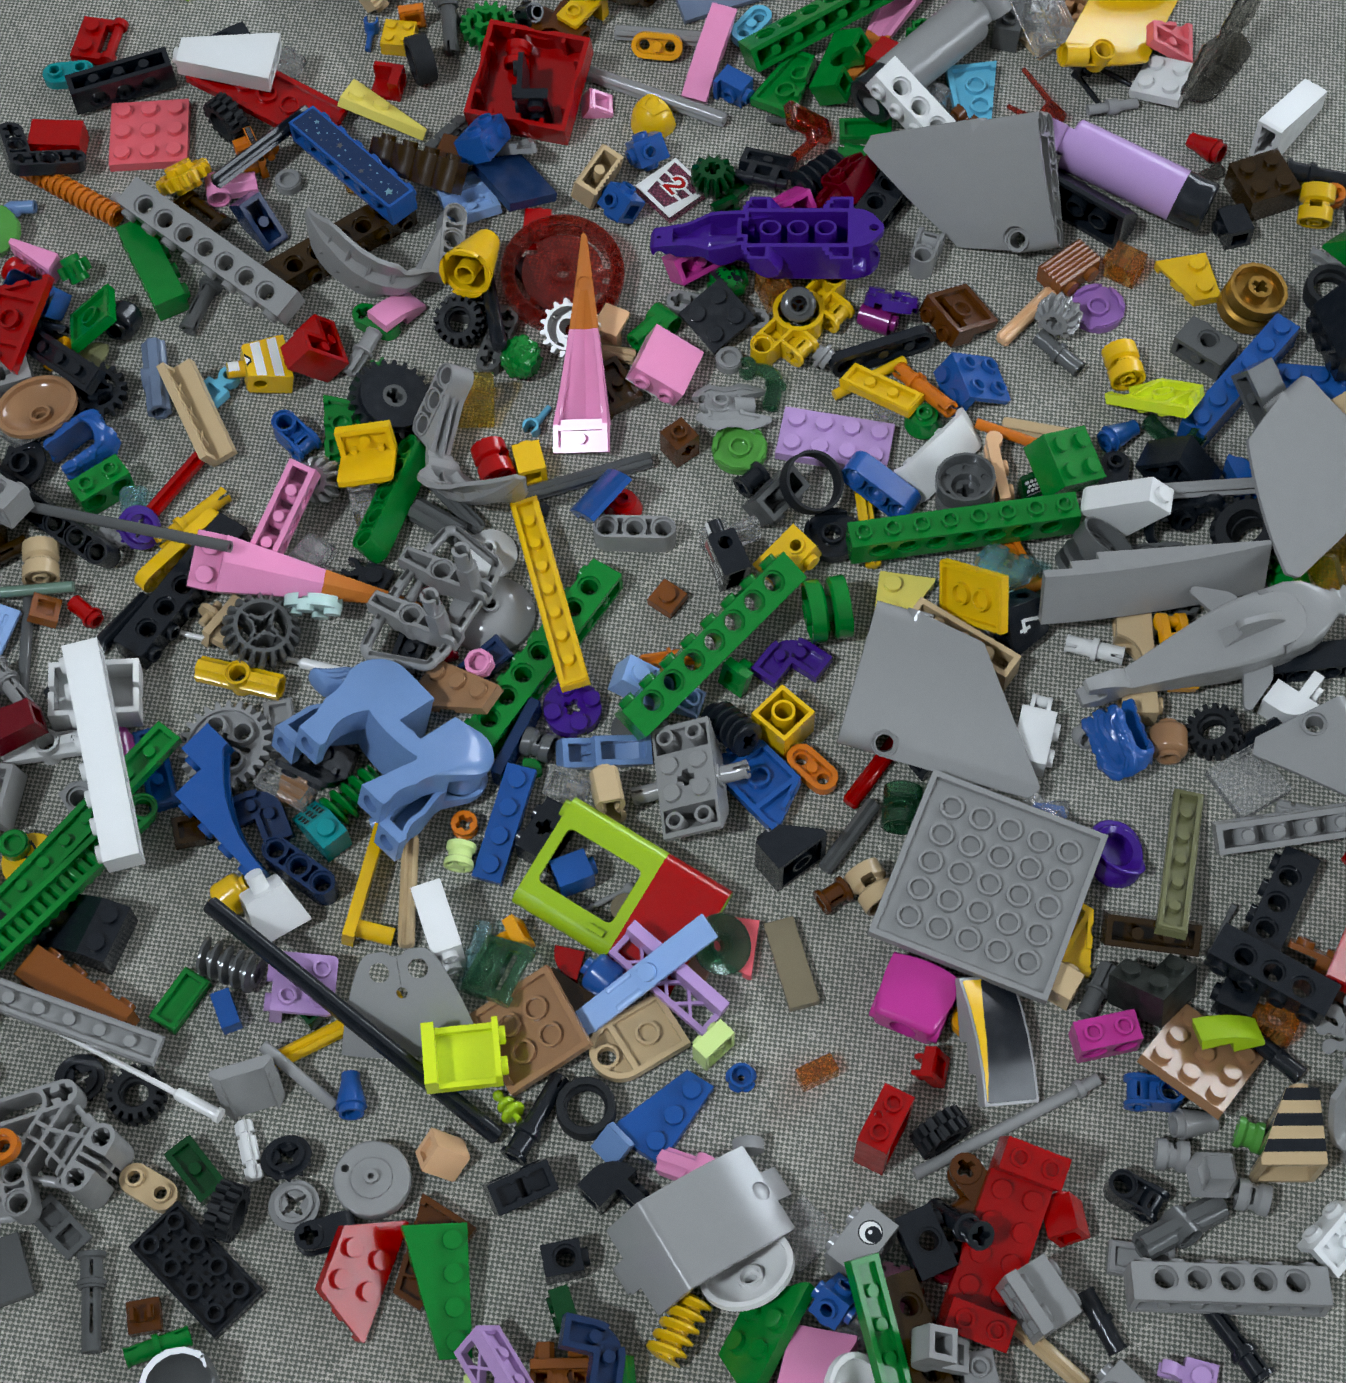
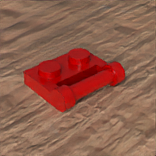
(93, 37)

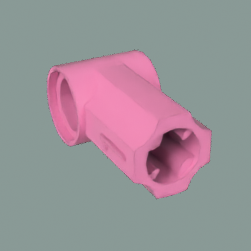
(234, 189)
(675, 1163)

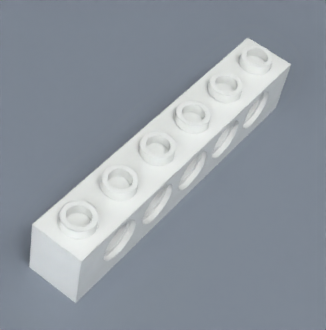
(911, 96)

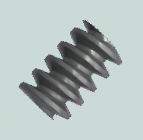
(229, 968)

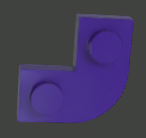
(789, 654)

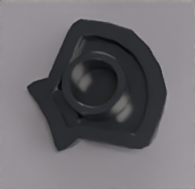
(26, 461)

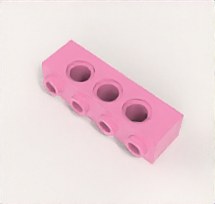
(286, 506)

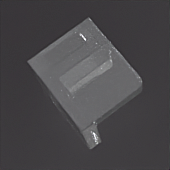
(360, 499)

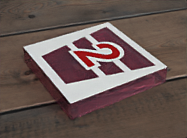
(669, 190)

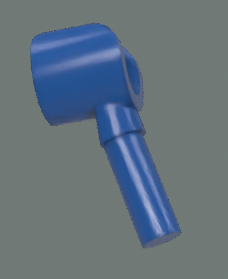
(370, 29)

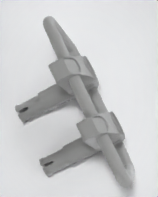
(432, 621)

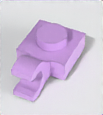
(1191, 1372)

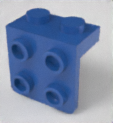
(971, 379)

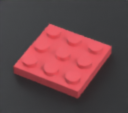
(149, 134)

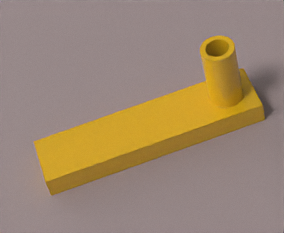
(354, 925)

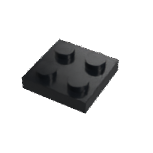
(717, 316)

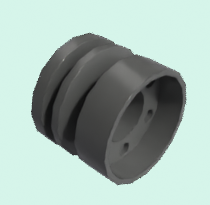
(964, 481)
(1091, 537)

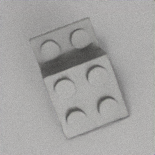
(1039, 1298)

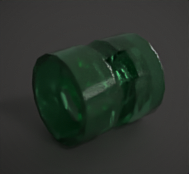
(901, 804)

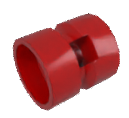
(492, 458)

